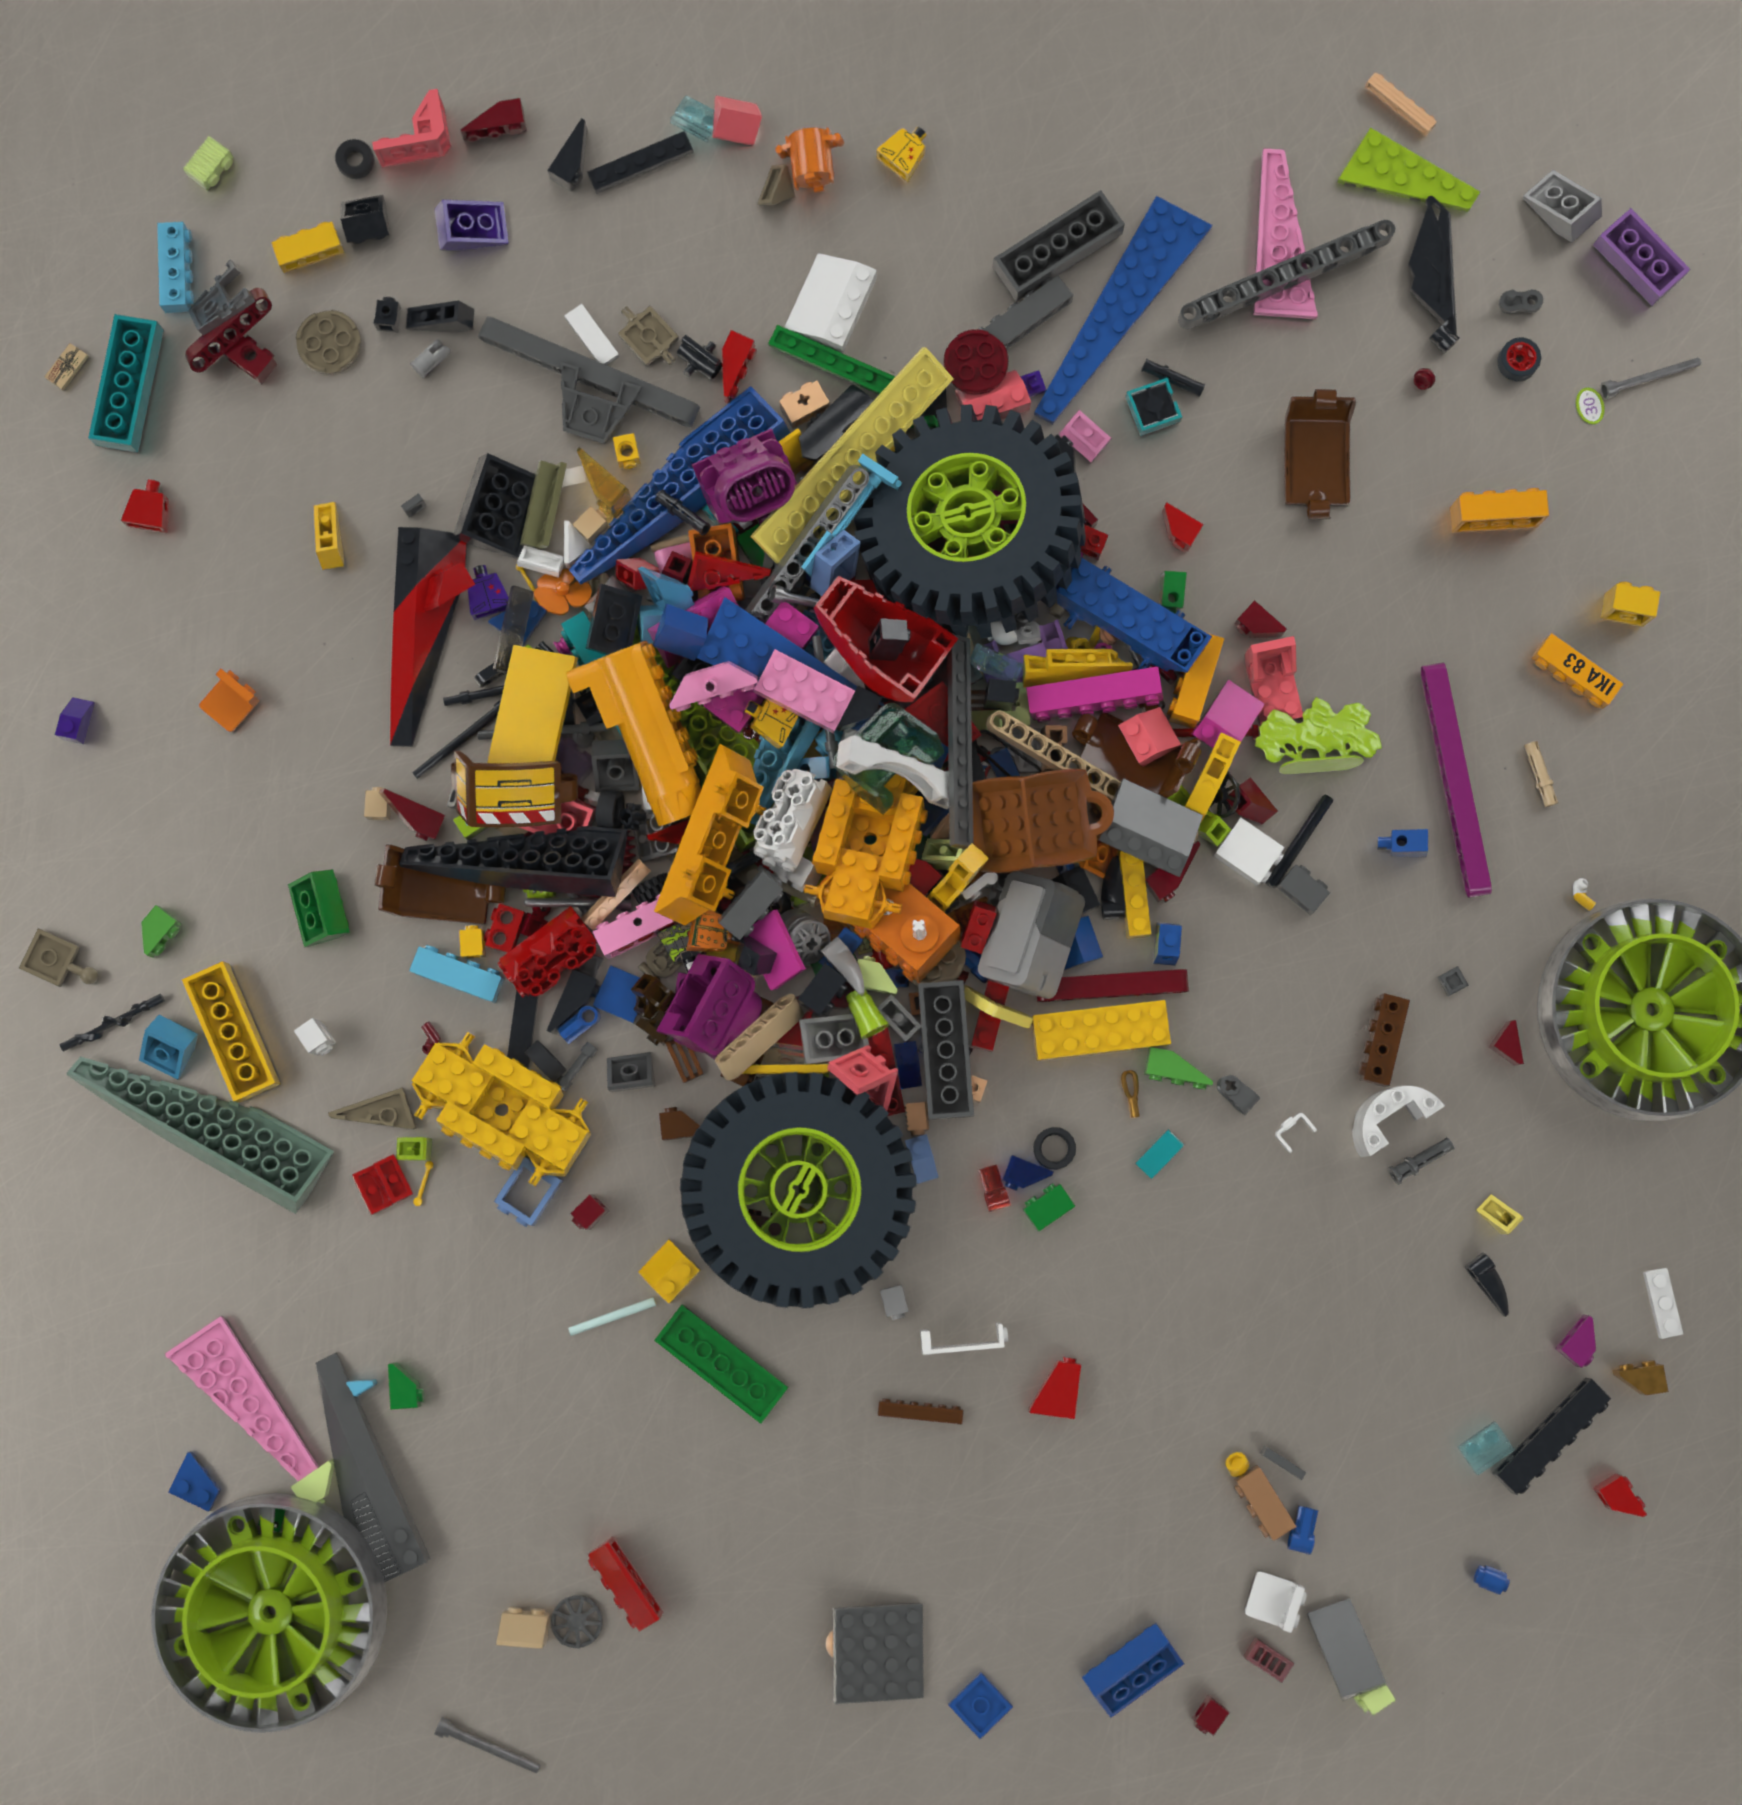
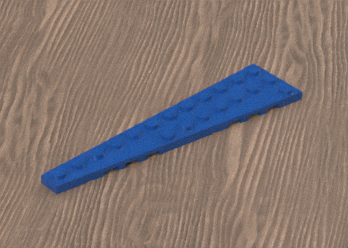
(1148, 263)
(750, 644)

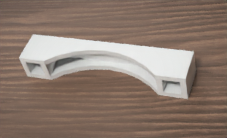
(859, 755)

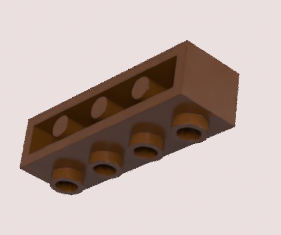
(1384, 1040)

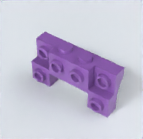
(1051, 638)

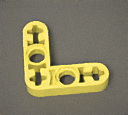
(995, 1009)

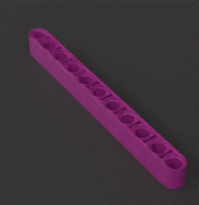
(1456, 780)

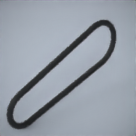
(1008, 746)

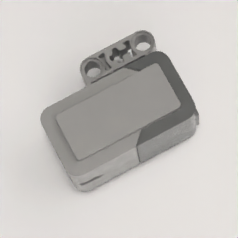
(1030, 933)

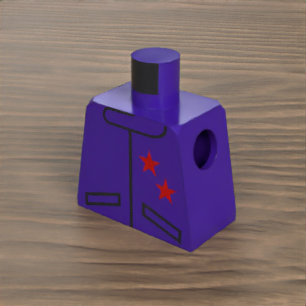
(487, 594)

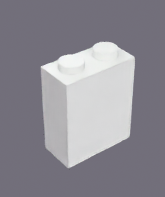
(1249, 852)

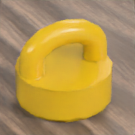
(1237, 1464)

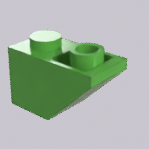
(157, 930)

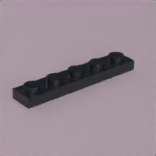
(640, 162)

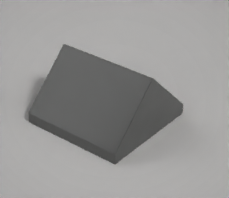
(630, 1072)

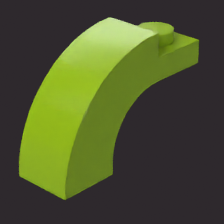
(1212, 827)

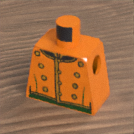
(708, 934)

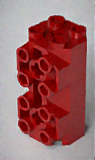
(539, 959)

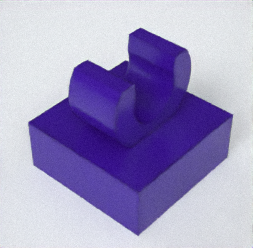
(1034, 383)

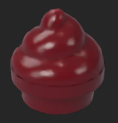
(1424, 378)

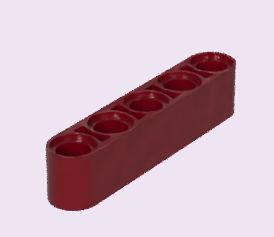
(226, 340)

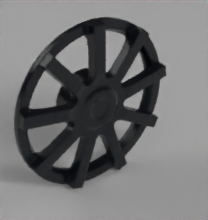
(1222, 796)

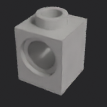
(894, 1302)

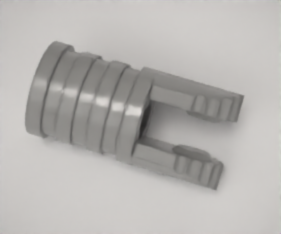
(430, 358)

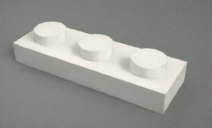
(1663, 1303)

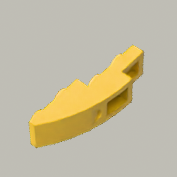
(1212, 774)

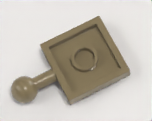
(53, 958)

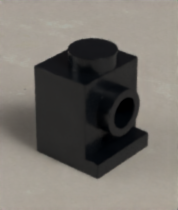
(391, 320)

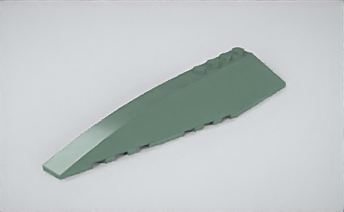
(220, 1133)

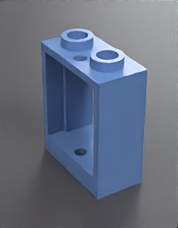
(830, 563)
(522, 1218)

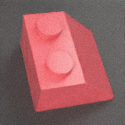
(1149, 735)

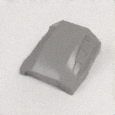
(648, 849)

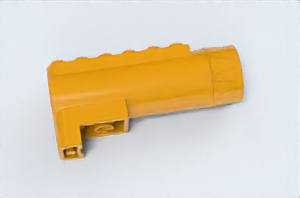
(635, 697)

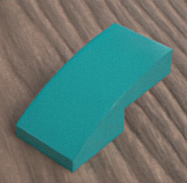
(1159, 1154)

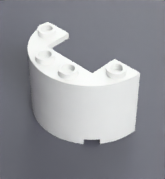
(1367, 1135)

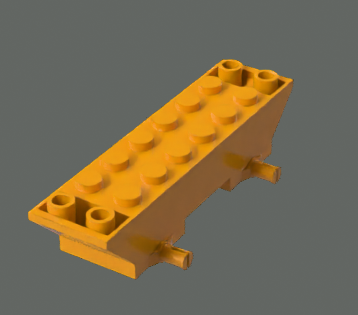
(699, 868)

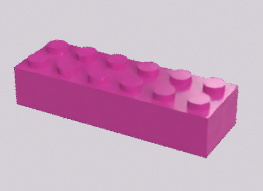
(791, 625)
(1095, 694)

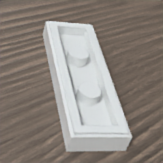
(591, 335)

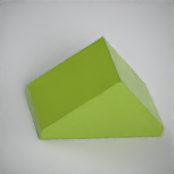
(414, 1148)

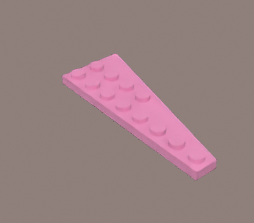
(1280, 239)
(230, 1378)

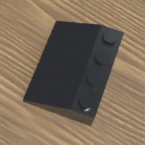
(496, 506)

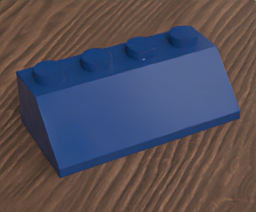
(1132, 1670)

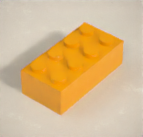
(1499, 510)
(1193, 686)

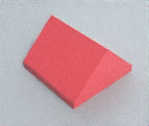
(736, 120)

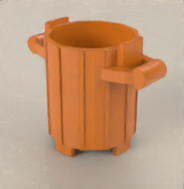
(811, 156)

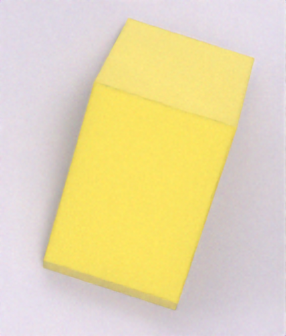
(1499, 1215)

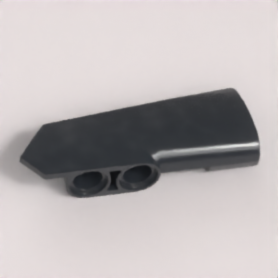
(833, 423)

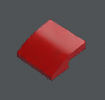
(382, 1184)

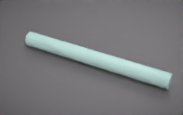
(612, 1316)

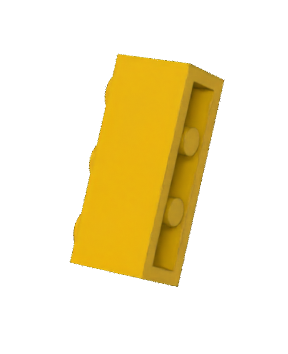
(307, 246)

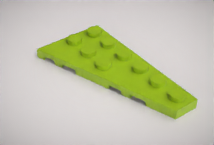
(1402, 173)

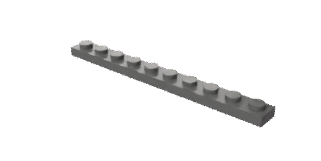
(960, 744)

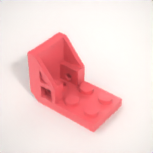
(429, 140)
(1271, 677)

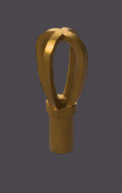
(1133, 1100)

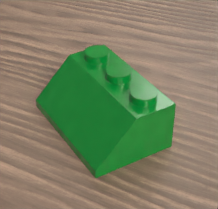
(318, 907)

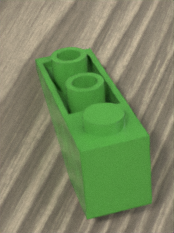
(1169, 1065)

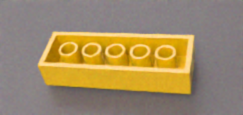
(1101, 1030)
(231, 1032)

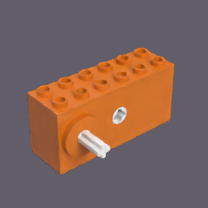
(913, 938)

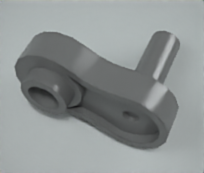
(1515, 301)

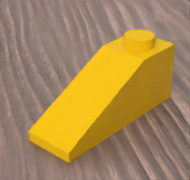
(328, 536)

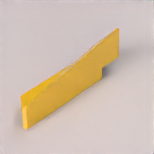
(1071, 665)

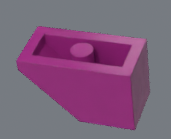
(1579, 1342)

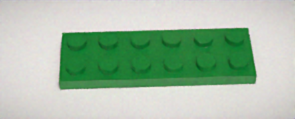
(721, 1363)

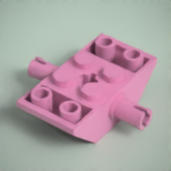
(710, 682)

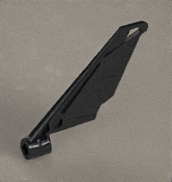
(1434, 273)

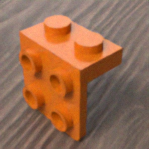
(229, 701)

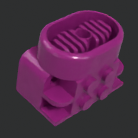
(746, 479)
(712, 1006)

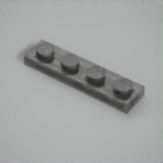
(513, 626)

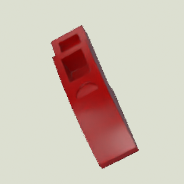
(881, 1045)

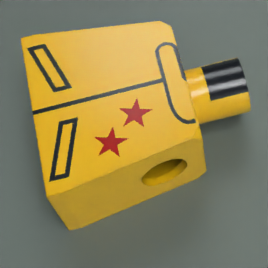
(903, 152)
(771, 721)

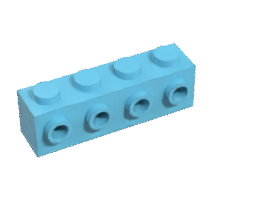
(174, 267)

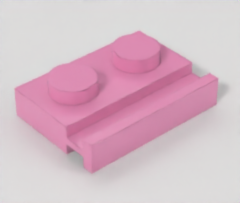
(1085, 435)

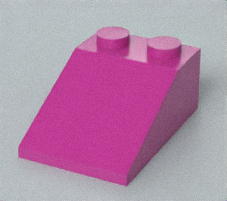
(1229, 713)

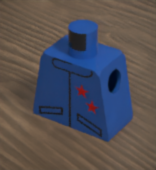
(1415, 841)

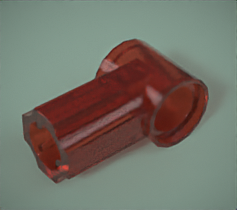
(995, 1194)

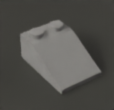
(1564, 205)
(829, 1038)

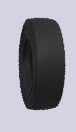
(362, 169)

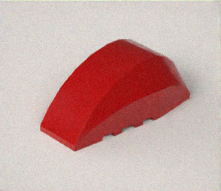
(848, 620)

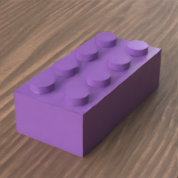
(1641, 256)

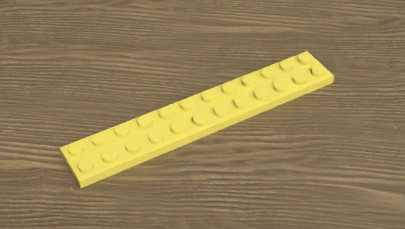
(893, 409)

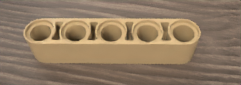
(759, 1037)

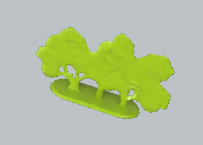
(1321, 731)

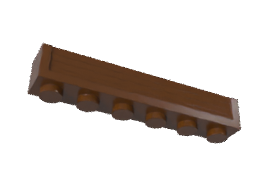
(920, 1412)

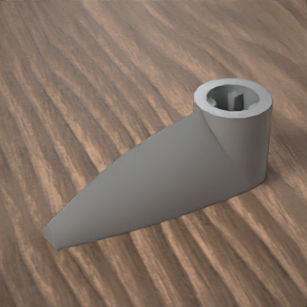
(844, 962)

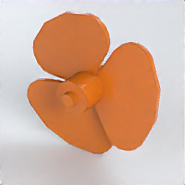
(555, 592)

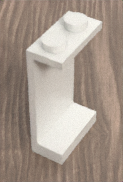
(1002, 1336)

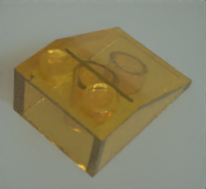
(608, 491)

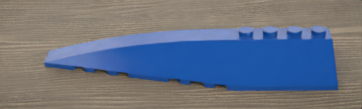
(647, 520)

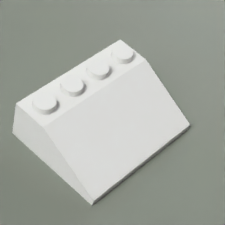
(832, 301)

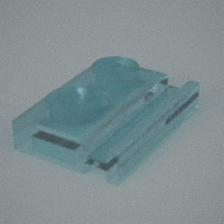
(694, 118)
(1485, 1448)

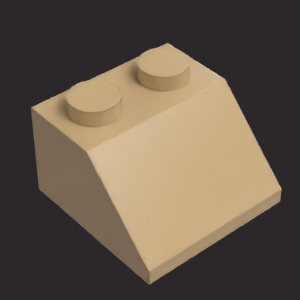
(524, 1628)

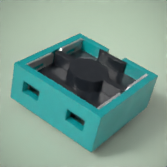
(1153, 406)

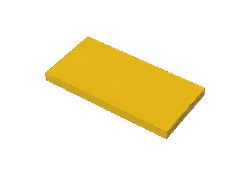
(532, 707)

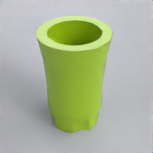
(866, 1014)

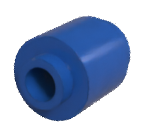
(1491, 1579)

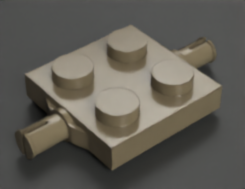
(648, 335)

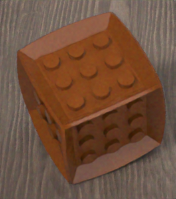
(1037, 820)

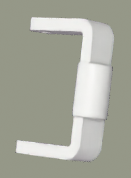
(1287, 1124)

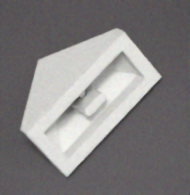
(574, 544)

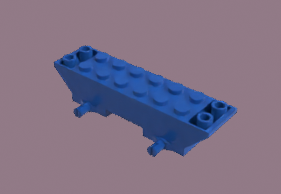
(1143, 624)

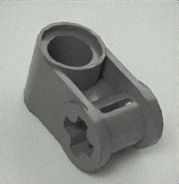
(1239, 1096)

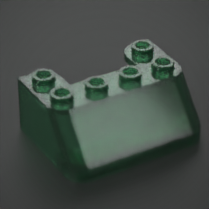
(893, 730)

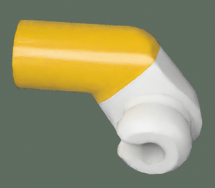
(1580, 894)

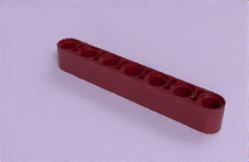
(1121, 985)

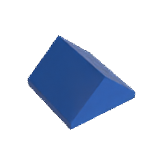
(681, 632)
(1084, 946)

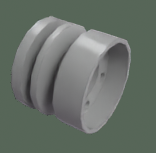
(807, 934)

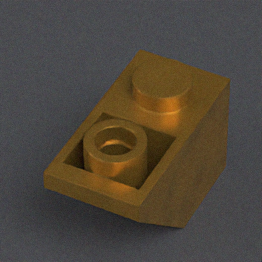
(1644, 1379)

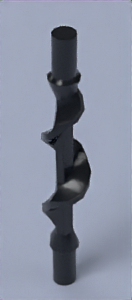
(108, 1022)

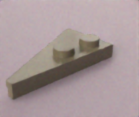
(385, 1109)

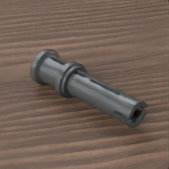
(1412, 1165)

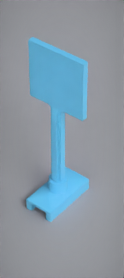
(877, 475)

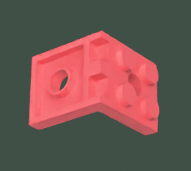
(866, 1074)

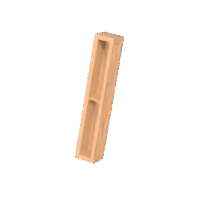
(1400, 103)
(606, 905)

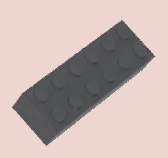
(1058, 245)
(945, 1050)

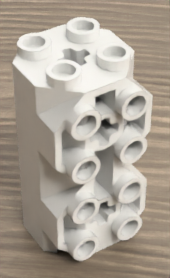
(788, 826)

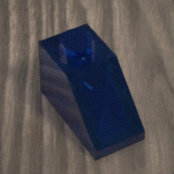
(908, 1064)
(1023, 1173)

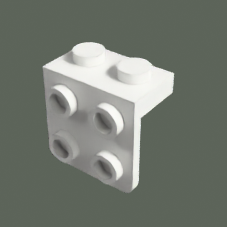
(1275, 1601)

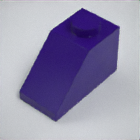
(75, 720)

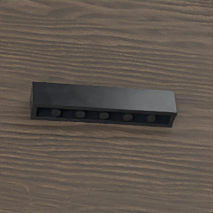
(1552, 1436)

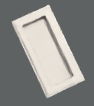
(541, 561)

